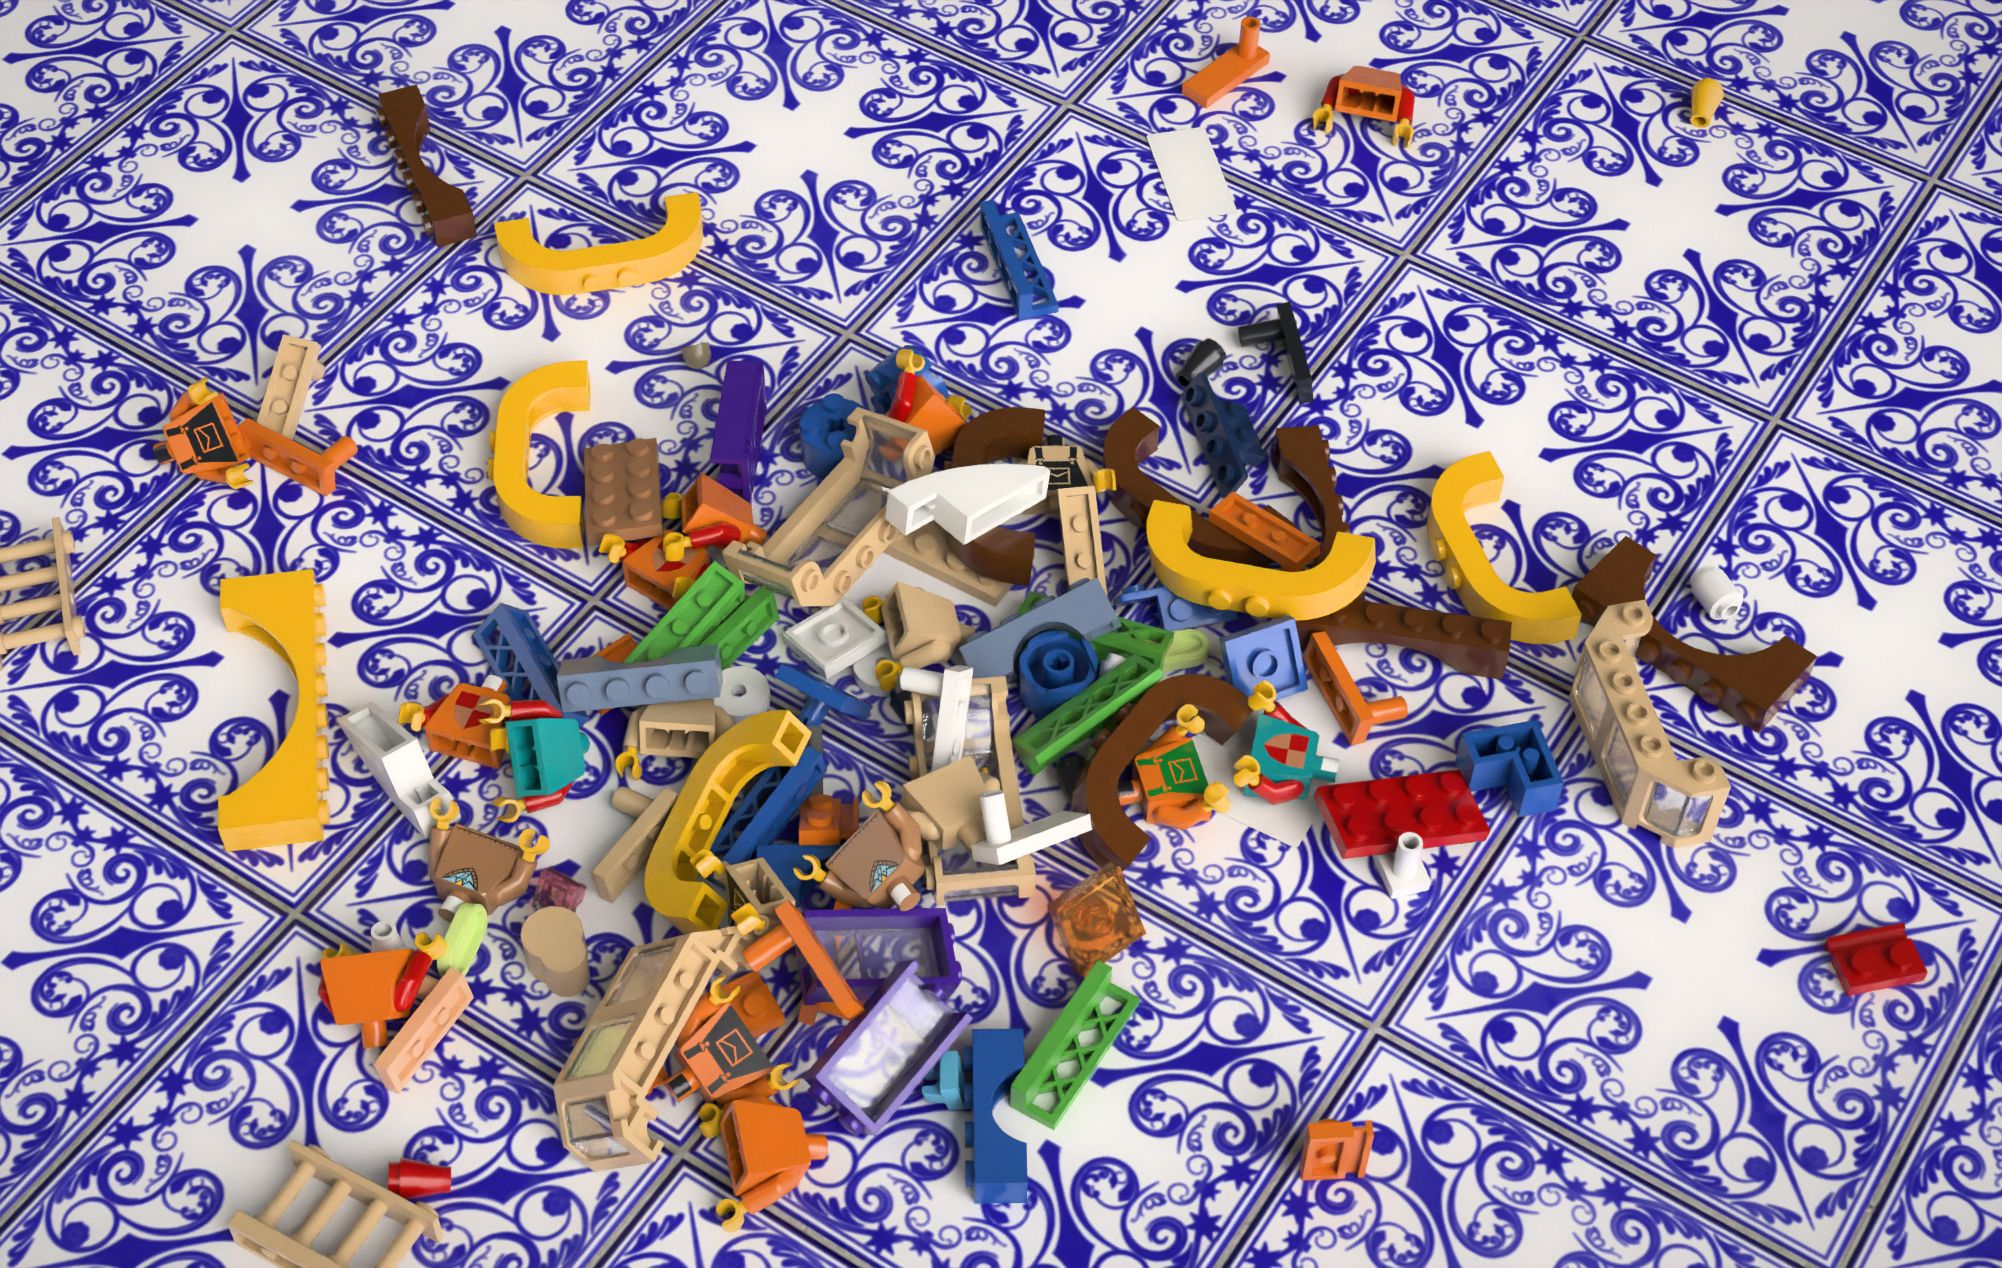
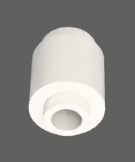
(1716, 592)

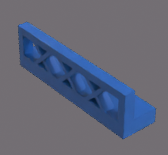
(1011, 267)
(532, 659)
(775, 813)

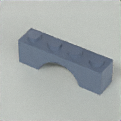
(1080, 611)
(604, 684)

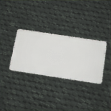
(1191, 174)
(1283, 821)

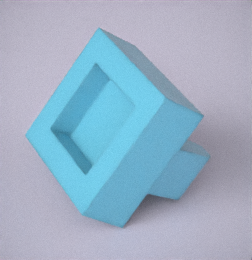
(950, 1083)

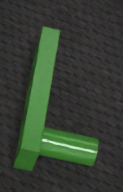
(744, 626)

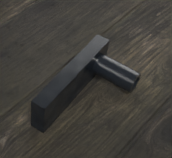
(1285, 329)

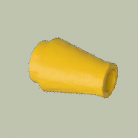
(1705, 100)

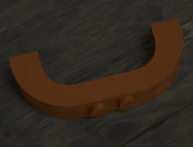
(992, 436)
(1127, 445)
(1095, 792)

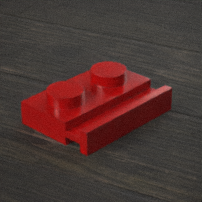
(1875, 959)

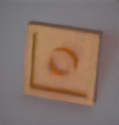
(1096, 919)

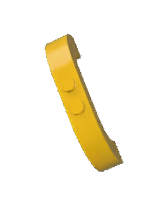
(603, 265)
(537, 395)
(1254, 588)
(1534, 616)
(701, 808)

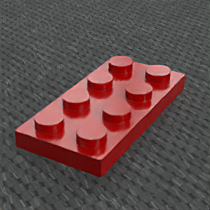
(1373, 814)

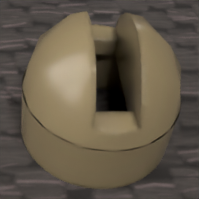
(697, 355)

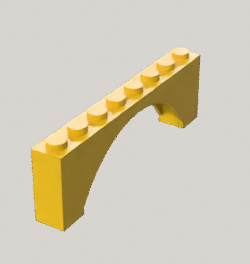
(286, 796)

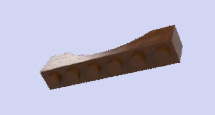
(444, 206)
(1304, 467)
(1466, 642)

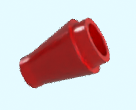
(418, 1179)

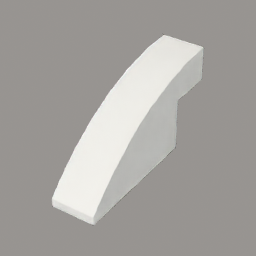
(967, 498)
(396, 764)

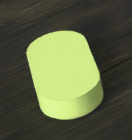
(1188, 650)
(463, 938)

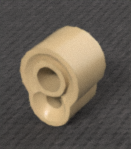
(556, 950)

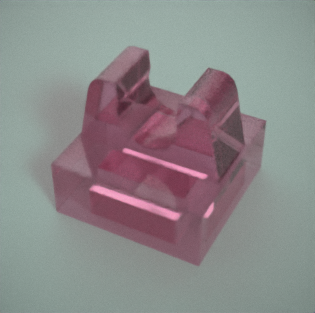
(558, 890)

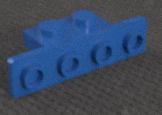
(1173, 610)

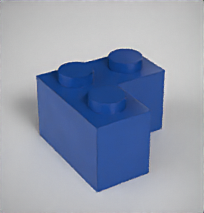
(1512, 758)

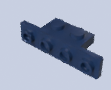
(1223, 434)

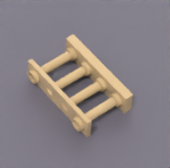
(72, 625)
(261, 1236)

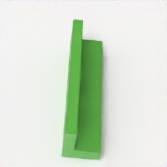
(694, 616)
(1124, 643)
(1085, 713)
(1060, 1038)

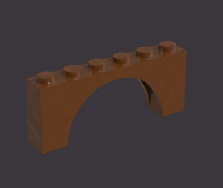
(1743, 686)

